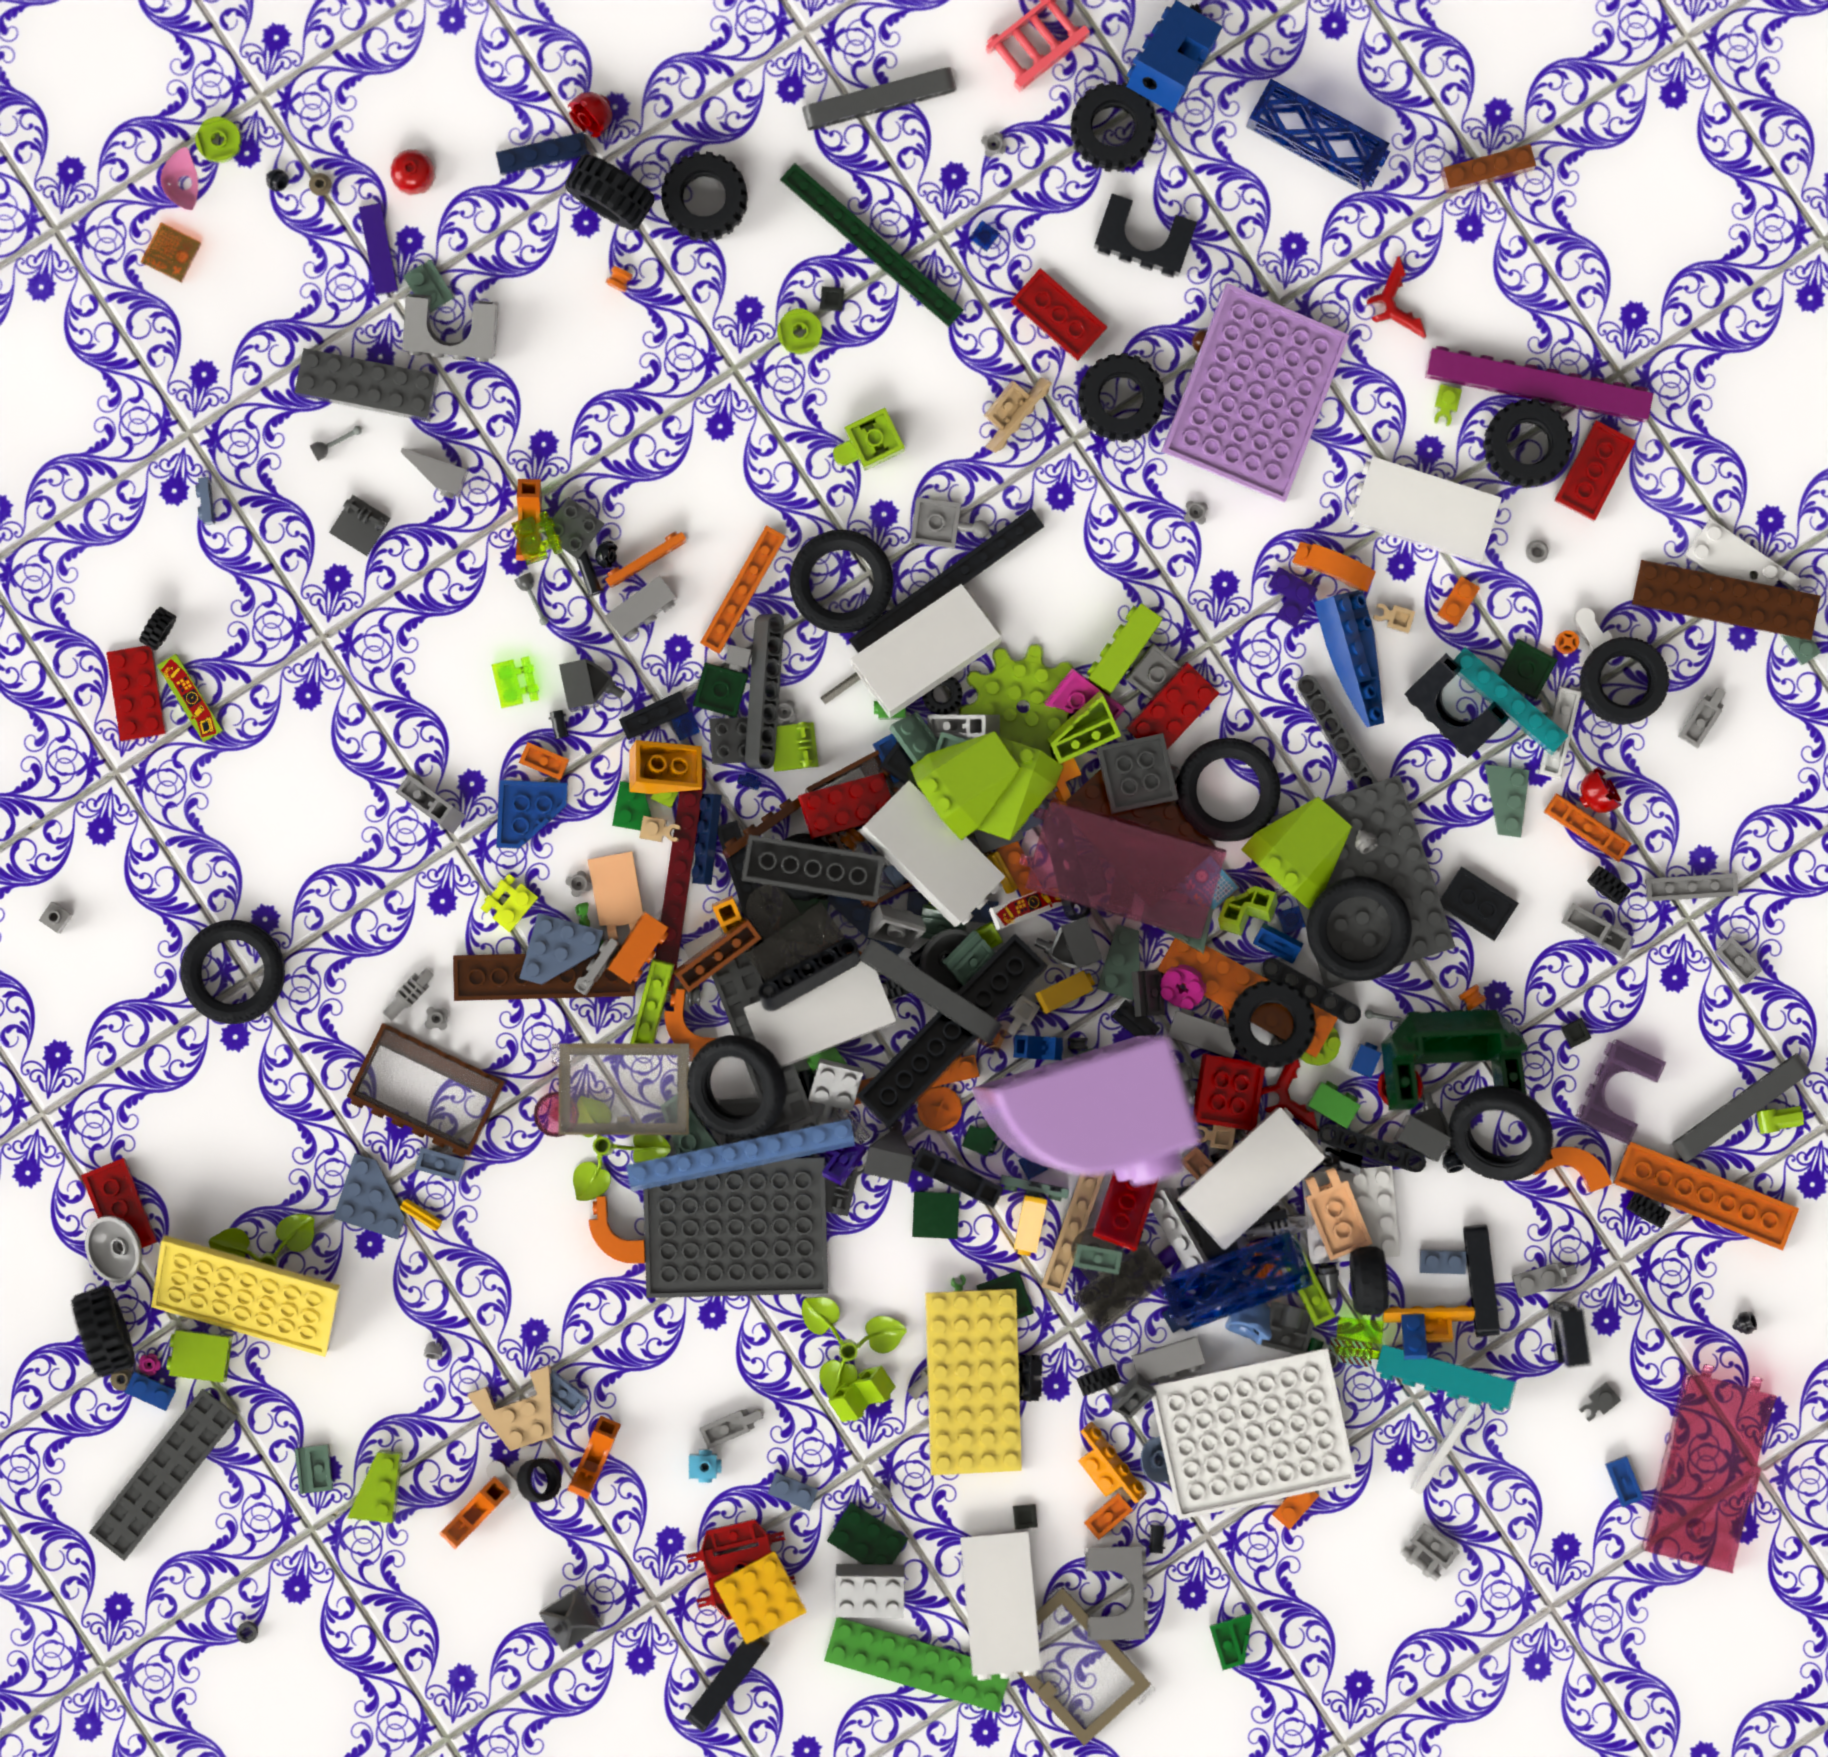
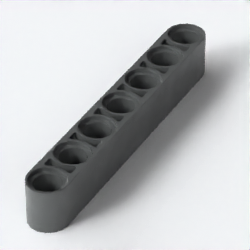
(879, 98)
(764, 691)
(1340, 732)
(930, 991)
(1741, 1107)

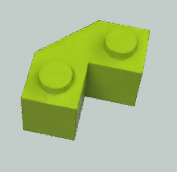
(1254, 902)
(853, 1399)

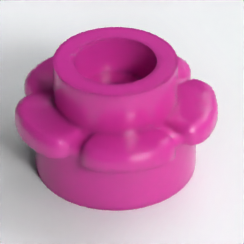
(155, 1364)

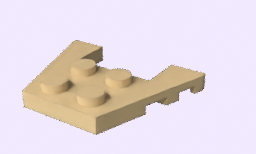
(523, 1420)

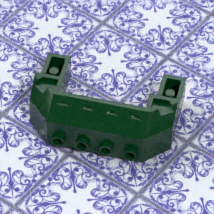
(1450, 1038)

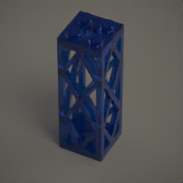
(1335, 124)
(1229, 1266)

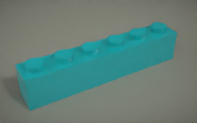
(1518, 708)
(1446, 1377)

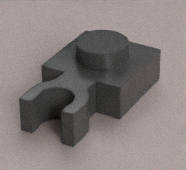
(1602, 1399)

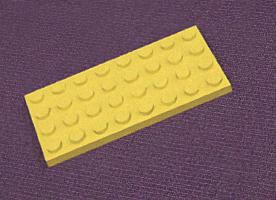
(245, 1296)
(973, 1381)

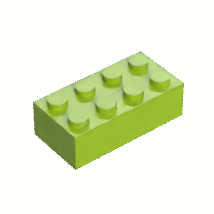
(1125, 648)

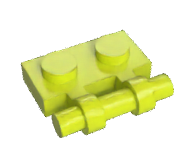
(514, 908)

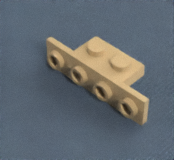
(1011, 409)

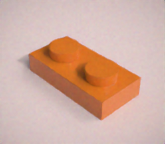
(1458, 601)
(544, 761)
(1293, 1508)
(1108, 1516)

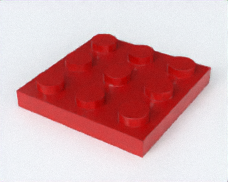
(1228, 1092)

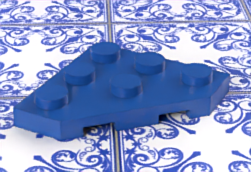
(526, 809)

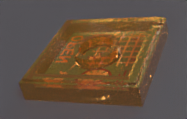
(171, 252)

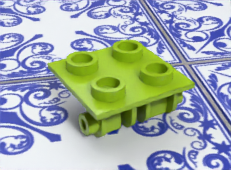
(795, 747)

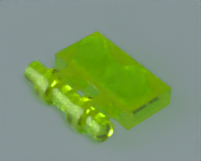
(529, 539)
(508, 684)
(1359, 1331)

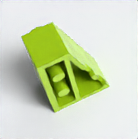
(1084, 730)
(379, 1490)

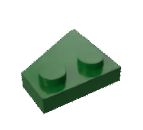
(630, 808)
(1232, 1640)

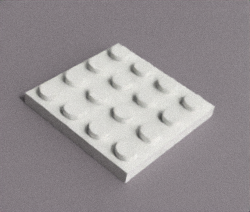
(1376, 1202)

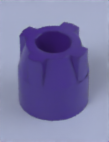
(1168, 1257)

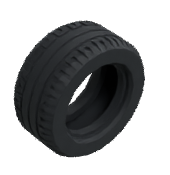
(1655, 670)

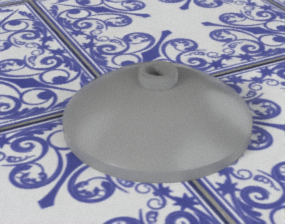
(113, 1249)

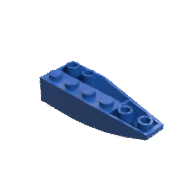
(1353, 651)

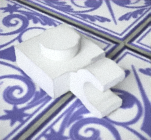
(1023, 1012)

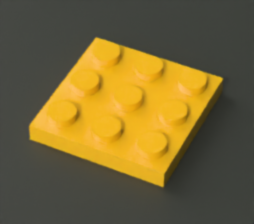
(760, 1597)

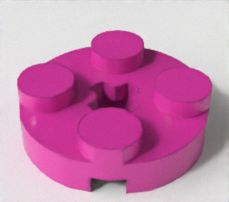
(1175, 995)

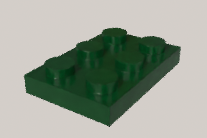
(866, 1537)

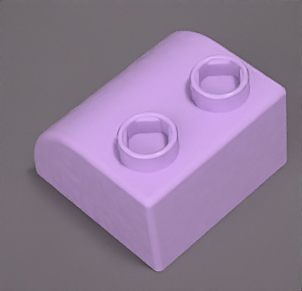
(1098, 1111)

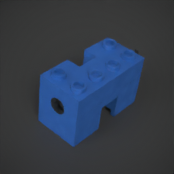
(1173, 55)

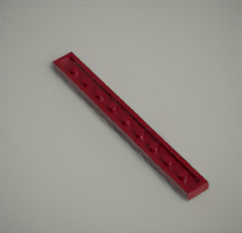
(679, 875)

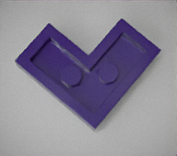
(1297, 594)
(843, 1162)

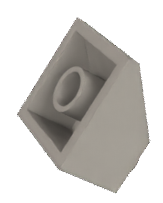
(895, 926)

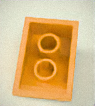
(664, 767)

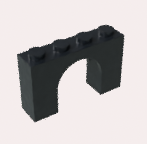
(1113, 240)
(1464, 734)
(957, 1177)
(1569, 1334)

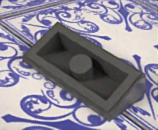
(1132, 1396)

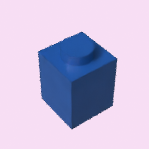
(1365, 1059)

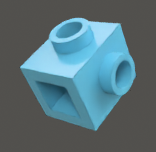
(696, 1470)

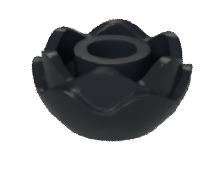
(606, 554)

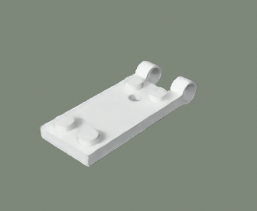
(1729, 556)

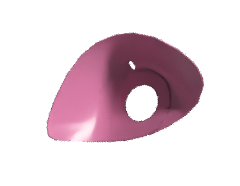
(180, 165)

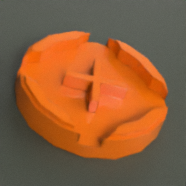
(939, 1108)

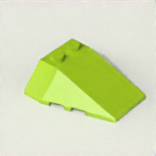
(966, 780)
(1025, 793)
(1301, 849)

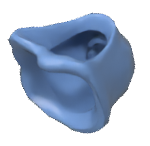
(1250, 1322)

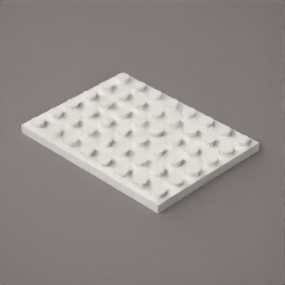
(1253, 1433)

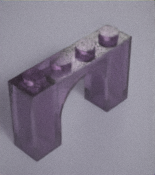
(1595, 1111)

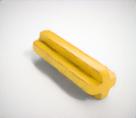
(1008, 882)
(421, 1214)

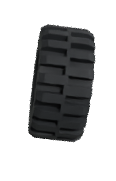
(1113, 156)
(609, 192)
(704, 226)
(1130, 368)
(1552, 425)
(1271, 992)
(103, 1331)

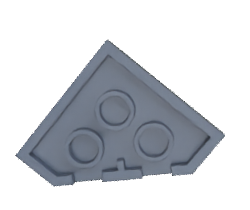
(558, 947)
(369, 1200)

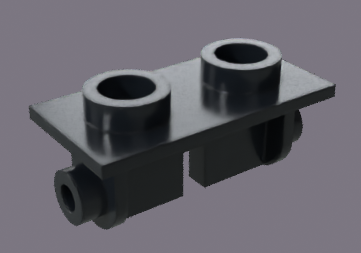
(1135, 1025)
(1028, 1387)

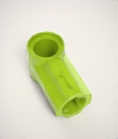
(1774, 1120)

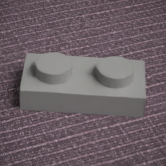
(1738, 960)

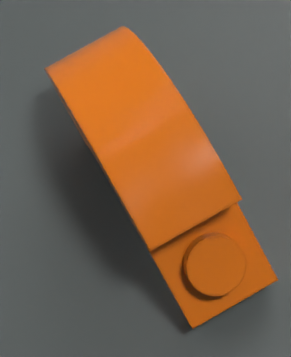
(529, 504)
(1335, 565)
(677, 1027)
(1588, 1166)
(617, 1248)
(594, 1457)
(475, 1512)

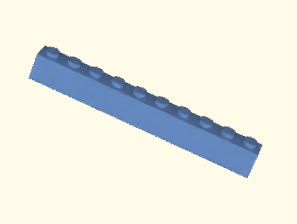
(740, 1155)

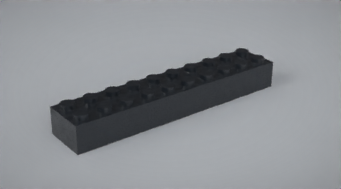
(943, 1040)

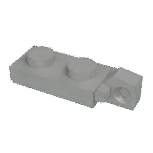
(1703, 718)
(598, 966)
(1542, 1278)
(729, 1427)

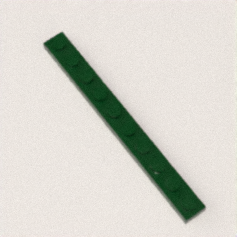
(871, 245)

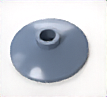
(1153, 1461)

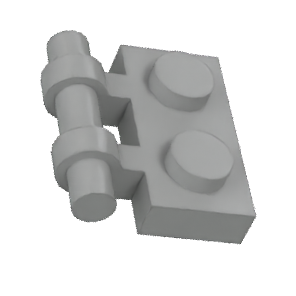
(1434, 1546)

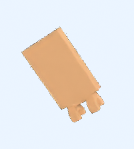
(616, 891)
(1336, 1215)

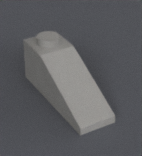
(442, 475)
(963, 724)
(430, 804)

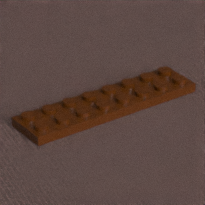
(1726, 600)
(499, 979)

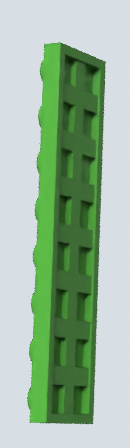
(912, 1664)

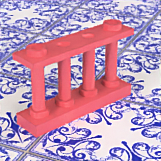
(1041, 62)

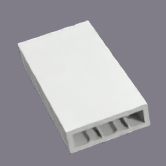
(1424, 509)
(926, 650)
(930, 855)
(824, 1017)
(1252, 1177)
(1000, 1605)

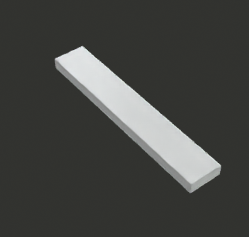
(1444, 1448)

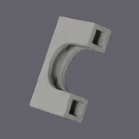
(420, 338)
(1128, 1563)

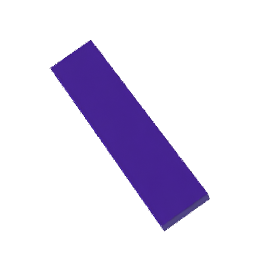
(378, 249)

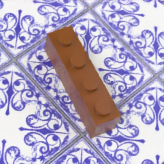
(1488, 169)
(717, 954)

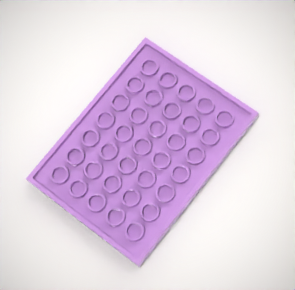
(1255, 393)

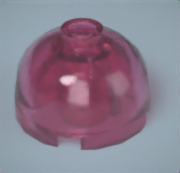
(547, 1114)

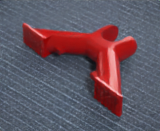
(1387, 298)
(1281, 1088)

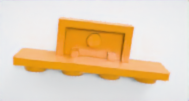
(1437, 1319)
(1107, 1467)

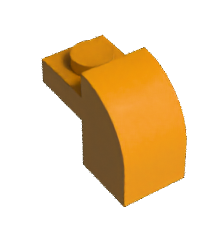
(1069, 772)
(727, 913)

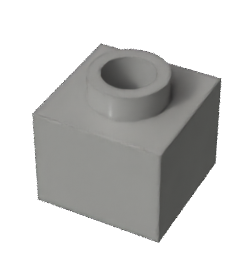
(738, 658)
(63, 917)

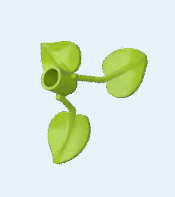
(593, 1181)
(294, 1231)
(882, 1331)

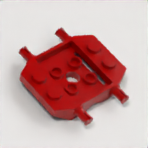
(723, 1565)

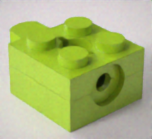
(870, 441)

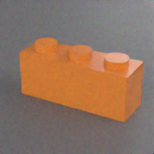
(638, 948)

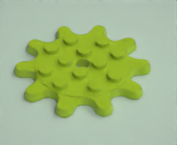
(1019, 681)

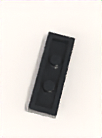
(654, 715)

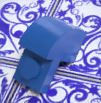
(1038, 1047)

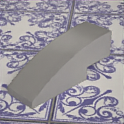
(1598, 931)

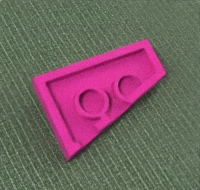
(1076, 691)

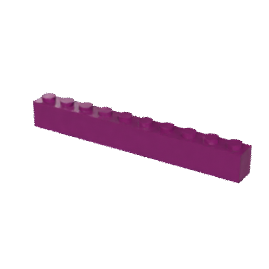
(1537, 384)

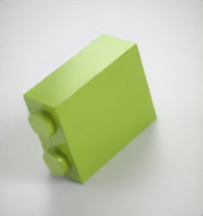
(199, 1355)

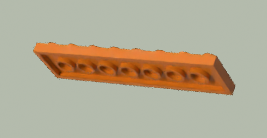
(1228, 979)
(1705, 1195)

